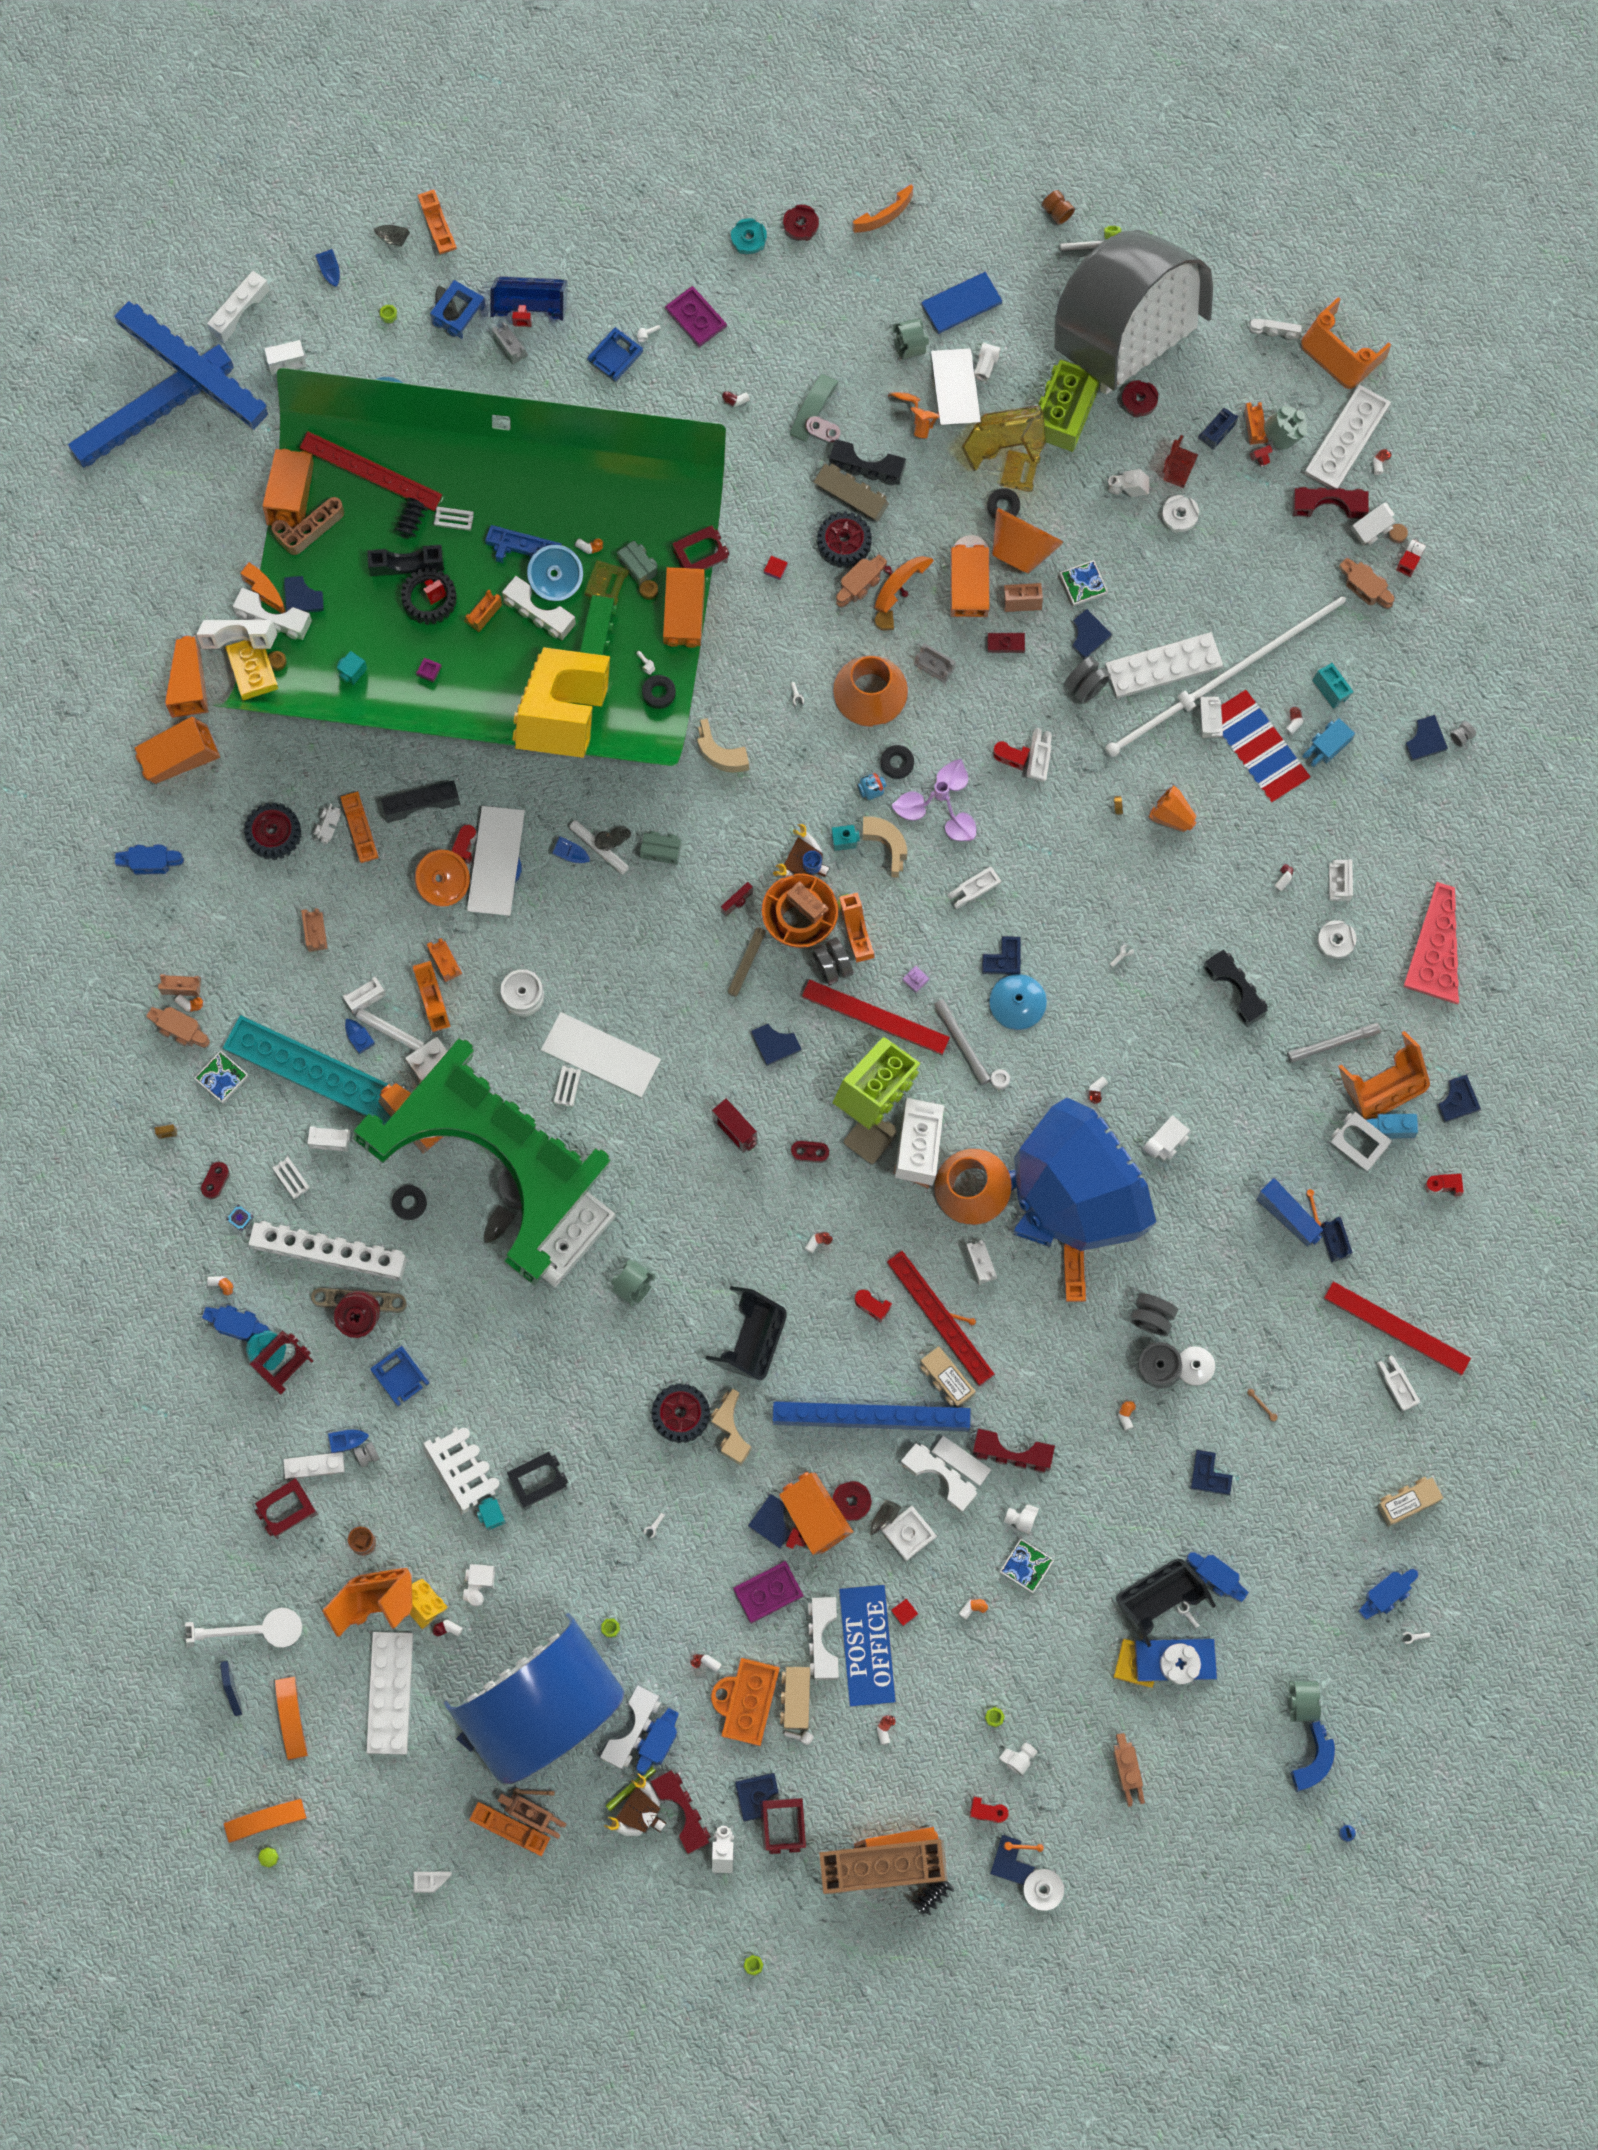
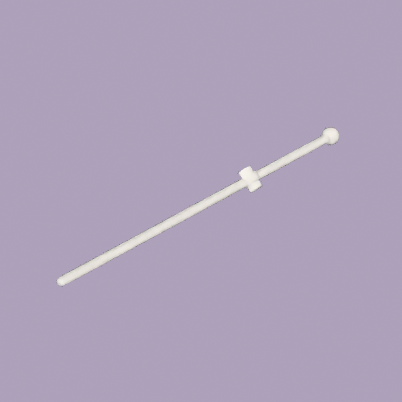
(1187, 700)

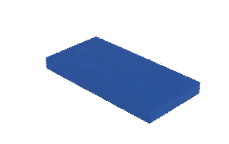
(961, 302)
(1149, 1658)

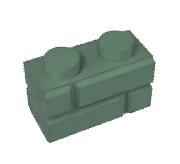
(635, 560)
(661, 848)

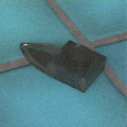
(392, 234)
(450, 311)
(497, 1224)
(886, 1514)

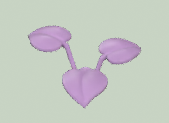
(953, 777)

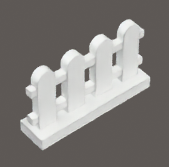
(461, 1479)

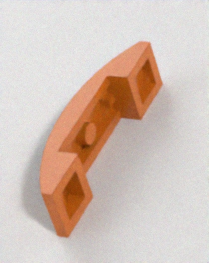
(436, 222)
(868, 223)
(886, 597)
(359, 827)
(1074, 1274)
(290, 1718)
(264, 1820)
(509, 1829)

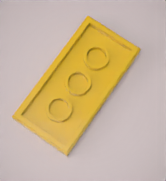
(251, 669)

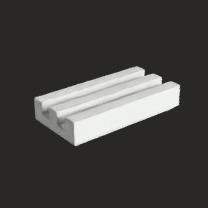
(438, 516)
(571, 1071)
(282, 1165)

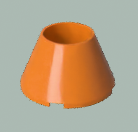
(1021, 542)
(870, 708)
(776, 905)
(988, 1202)

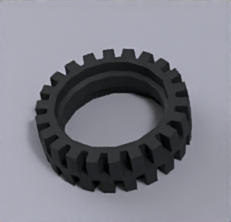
(433, 616)

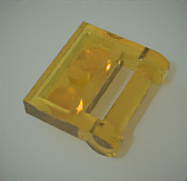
(1014, 468)
(601, 578)

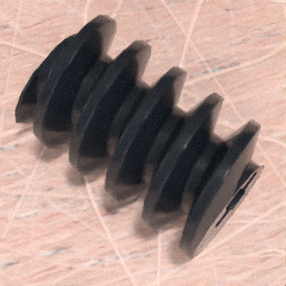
(409, 519)
(931, 1896)

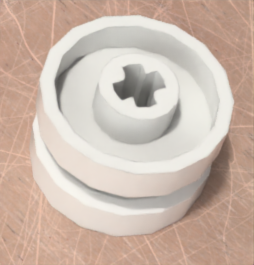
(513, 997)

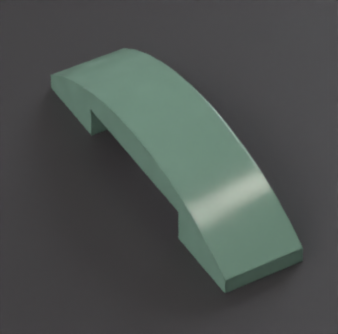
(813, 405)

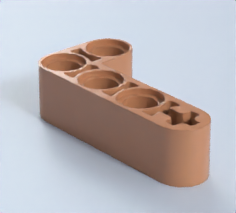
(331, 511)

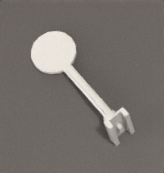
(280, 1628)

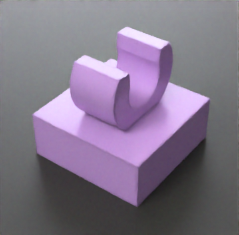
(915, 979)

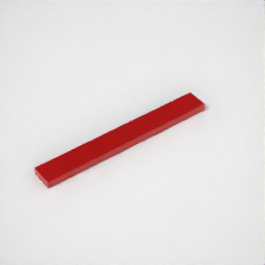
(370, 471)
(875, 1017)
(940, 1318)
(1397, 1328)

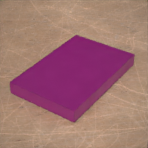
(695, 316)
(768, 1592)

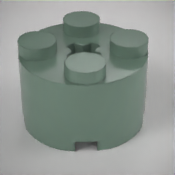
(910, 338)
(1286, 427)
(632, 1282)
(1304, 1701)

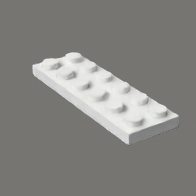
(1347, 438)
(1164, 665)
(390, 1693)

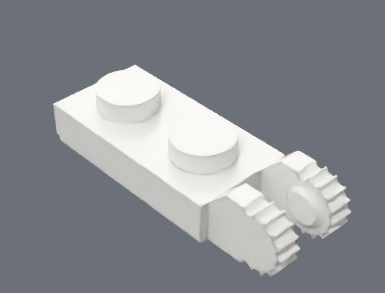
(1275, 328)
(1039, 755)
(975, 887)
(1399, 1385)

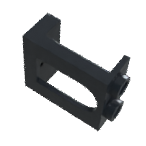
(557, 1485)

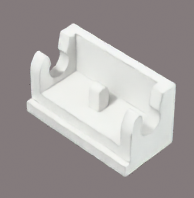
(285, 356)
(1211, 717)
(1340, 880)
(364, 996)
(328, 1139)
(981, 1262)

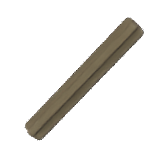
(746, 961)

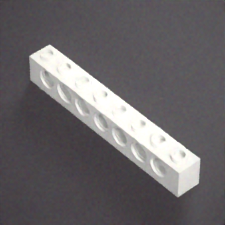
(393, 1270)

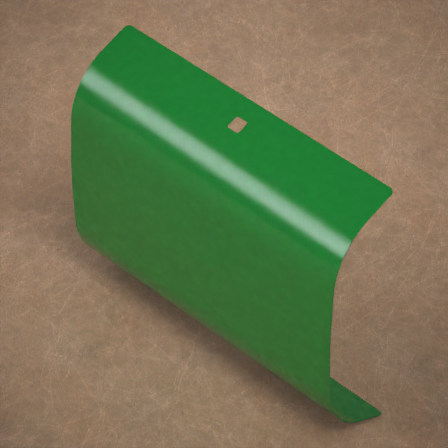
(550, 476)

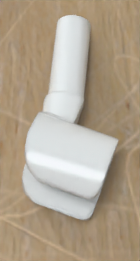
(642, 333)
(649, 665)
(796, 694)
(1122, 954)
(654, 1526)
(1186, 1613)
(1416, 1636)
(806, 1738)

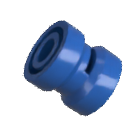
(814, 859)

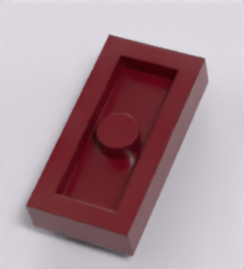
(1006, 642)
(737, 900)

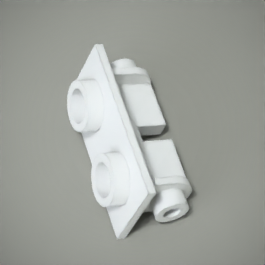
(322, 830)

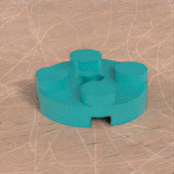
(752, 245)
(260, 1341)

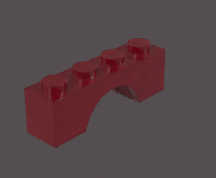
(1353, 503)
(1037, 1457)
(669, 1789)

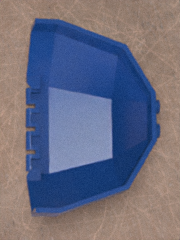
(1079, 1181)

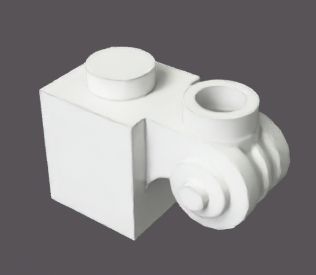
(1133, 482)
(478, 1577)
(723, 1851)

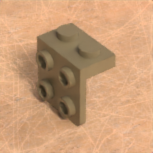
(870, 1143)

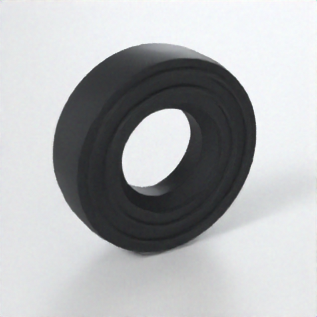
(1003, 493)
(658, 680)
(897, 750)
(417, 1211)

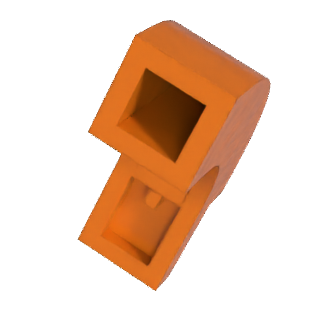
(855, 927)
(431, 996)

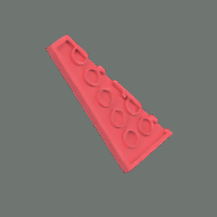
(1435, 956)

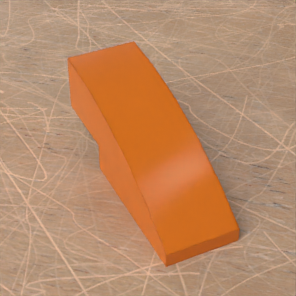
(262, 586)

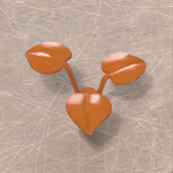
(921, 416)

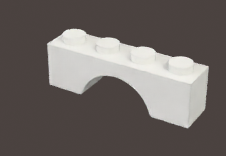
(225, 319)
(556, 621)
(293, 622)
(216, 633)
(920, 1461)
(824, 1612)
(619, 1751)

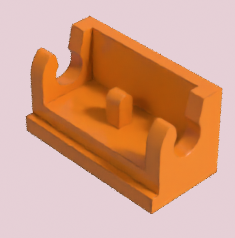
(1255, 423)
(483, 611)
(444, 960)

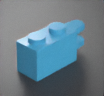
(1330, 742)
(1396, 1125)

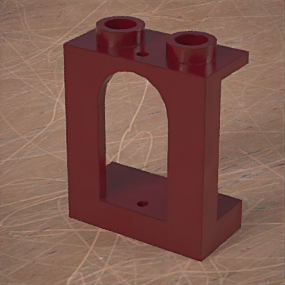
(709, 532)
(300, 1356)
(278, 1528)

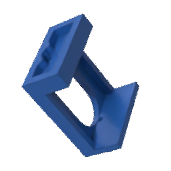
(456, 327)

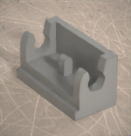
(509, 343)
(935, 663)

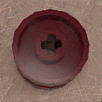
(357, 1303)

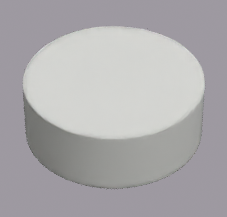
(1000, 1079)

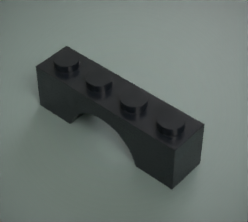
(888, 469)
(384, 562)
(403, 804)
(1222, 968)

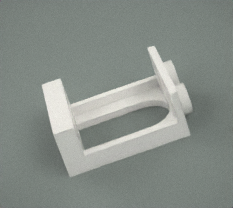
(1356, 1120)

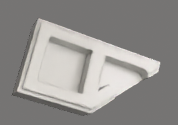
(429, 1881)

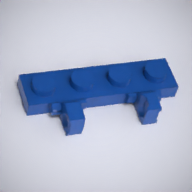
(508, 540)

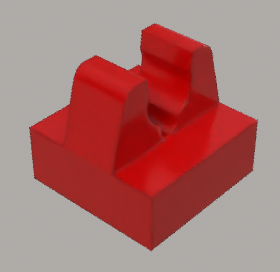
(522, 317)
(1262, 455)
(434, 591)
(795, 1538)

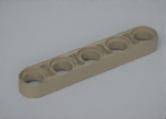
(331, 1294)

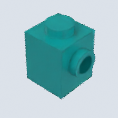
(351, 668)
(845, 837)
(491, 1514)

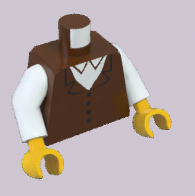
(794, 861)
(639, 1811)

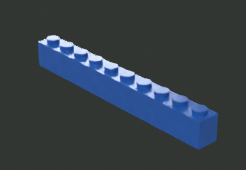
(191, 365)
(141, 412)
(871, 1416)

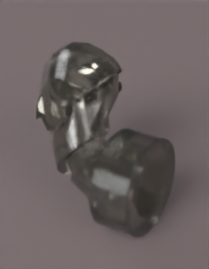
(606, 841)

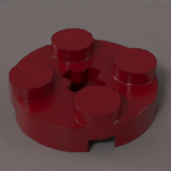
(805, 231)
(1136, 407)
(862, 1495)

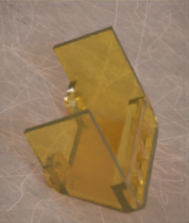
(1005, 430)

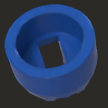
(1343, 1834)

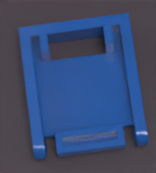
(611, 357)
(402, 1379)

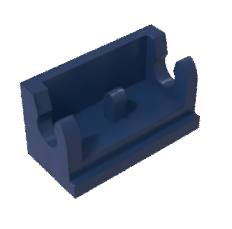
(1218, 428)
(1336, 1240)

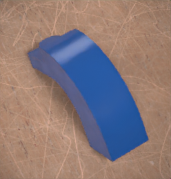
(1322, 1763)

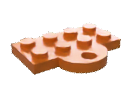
(747, 1701)

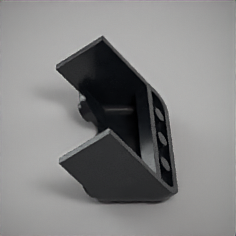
(757, 1338)
(1159, 1593)

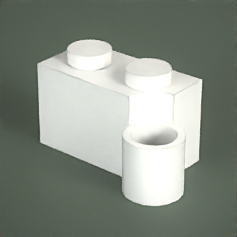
(1373, 524)
(1167, 1140)

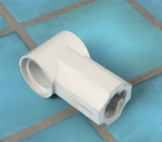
(987, 358)

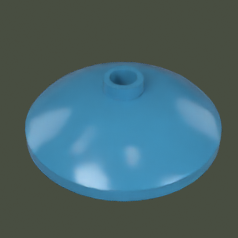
(568, 572)
(1014, 1013)

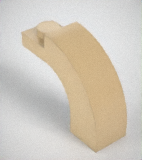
(723, 759)
(883, 831)

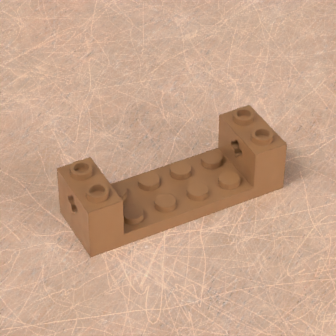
(883, 1866)

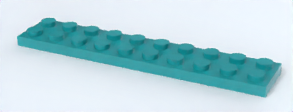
(306, 1067)

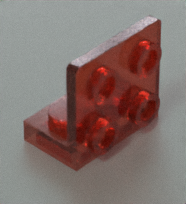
(1179, 464)

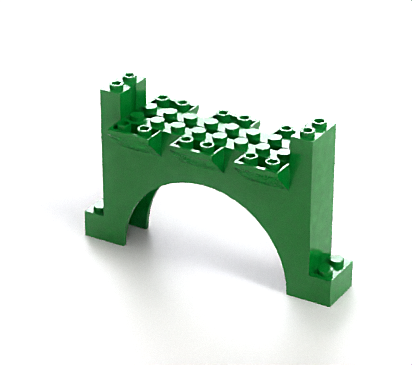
(460, 1105)

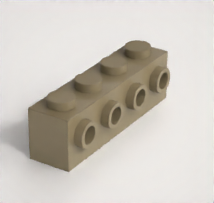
(851, 492)

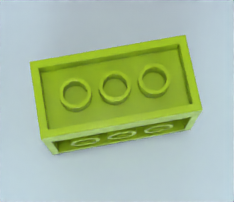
(1067, 404)
(877, 1083)

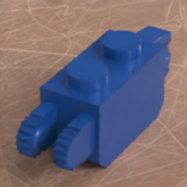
(149, 860)
(233, 1323)
(1218, 1576)
(1387, 1592)
(658, 1742)

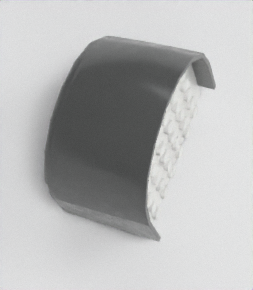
(1130, 305)

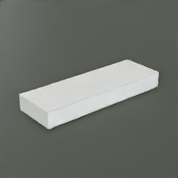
(961, 1461)

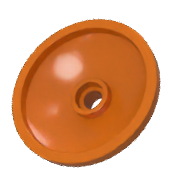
(453, 878)

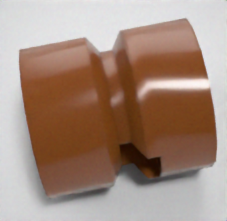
(1058, 207)
(362, 1541)

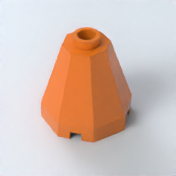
(1173, 811)

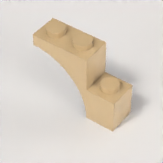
(733, 1447)

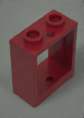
(735, 1125)
(783, 1803)

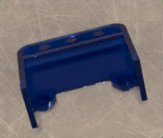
(535, 293)

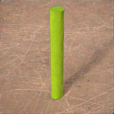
(628, 1790)

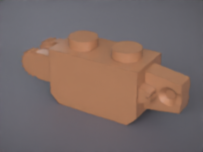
(860, 579)
(1366, 583)
(178, 1025)
(1128, 1769)
(530, 1814)

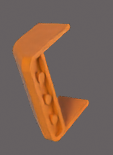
(1334, 355)
(1392, 1086)
(371, 1593)

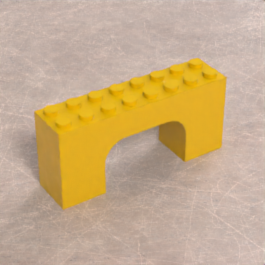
(546, 716)

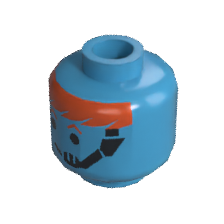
(871, 786)

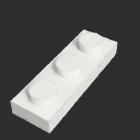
(314, 1465)

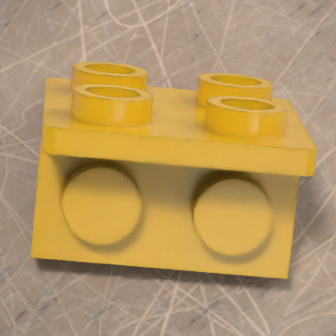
(425, 1604)

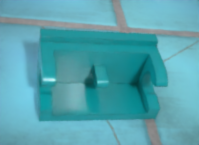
(1332, 685)

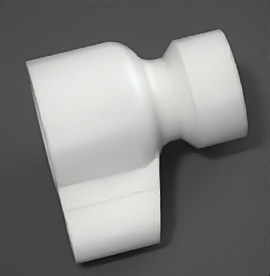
(1023, 1520)
(1019, 1761)

